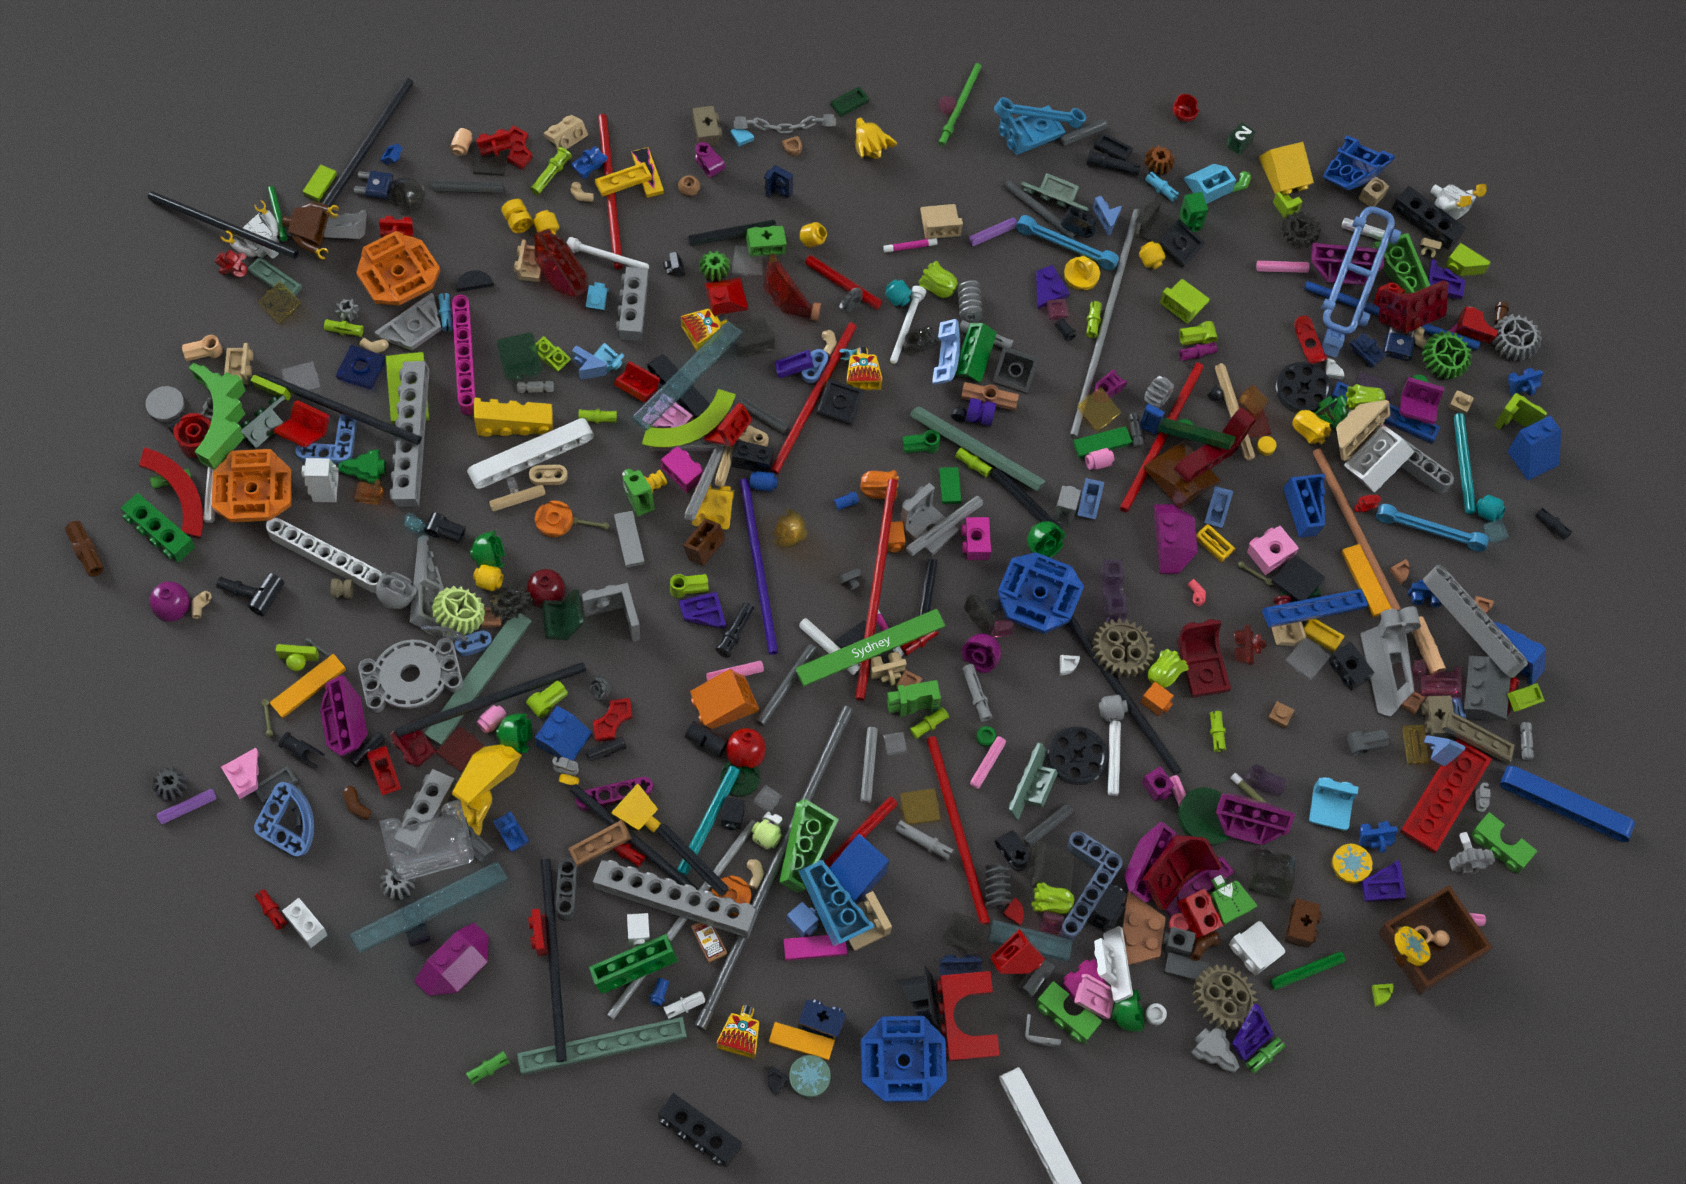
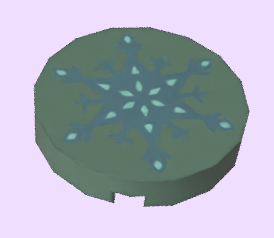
(809, 1076)

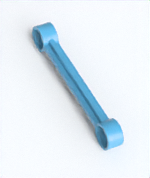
(1005, 108)
(1106, 259)
(1475, 541)

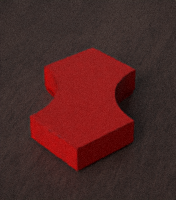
(518, 155)
(606, 726)

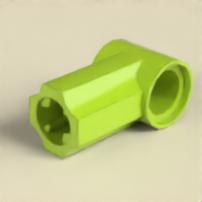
(1203, 333)
(690, 585)
(543, 702)

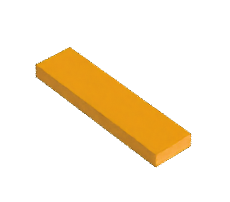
(1366, 579)
(307, 686)

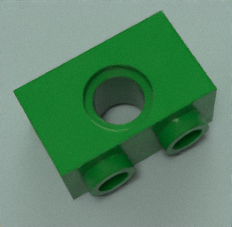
(1194, 211)

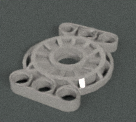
(412, 694)

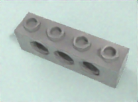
(632, 329)
(434, 782)

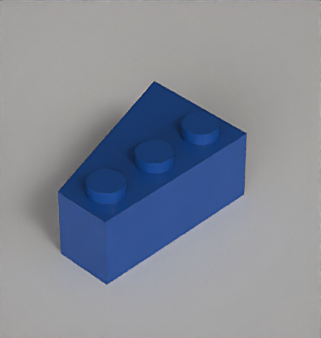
(1306, 503)
(1532, 651)

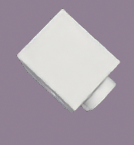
(304, 922)
(638, 929)

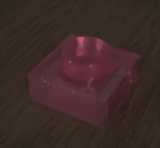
(1057, 309)
(1002, 628)
(1051, 923)

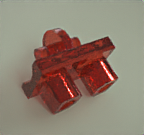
(1247, 652)

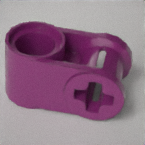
(708, 159)
(1111, 384)

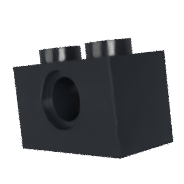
(752, 457)
(1350, 656)

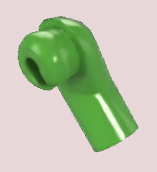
(1243, 183)

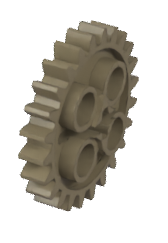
(1139, 647)
(1224, 1001)

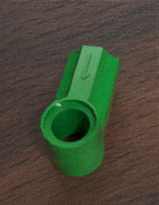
(920, 442)

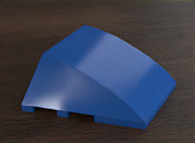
(1356, 164)

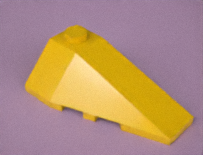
(485, 771)

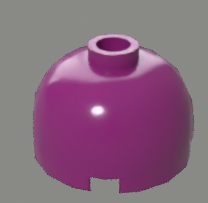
(169, 601)
(982, 652)

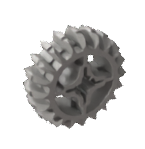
(1519, 332)

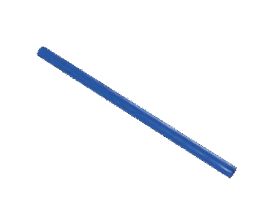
(1374, 309)

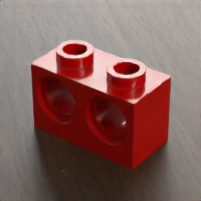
(1195, 915)

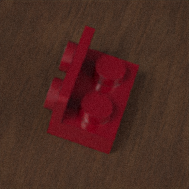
(415, 747)

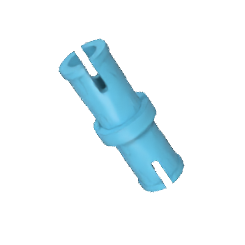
(1162, 187)
(445, 312)

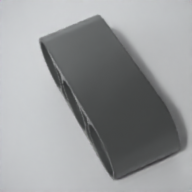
(569, 898)

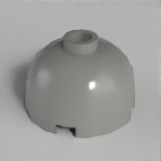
(395, 590)

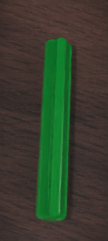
(1307, 970)

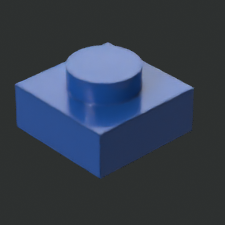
(391, 154)

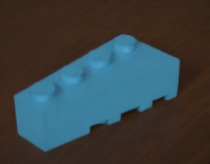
(834, 904)

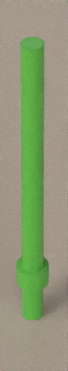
(948, 128)

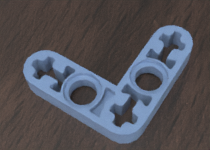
(334, 450)

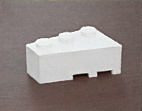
(321, 478)

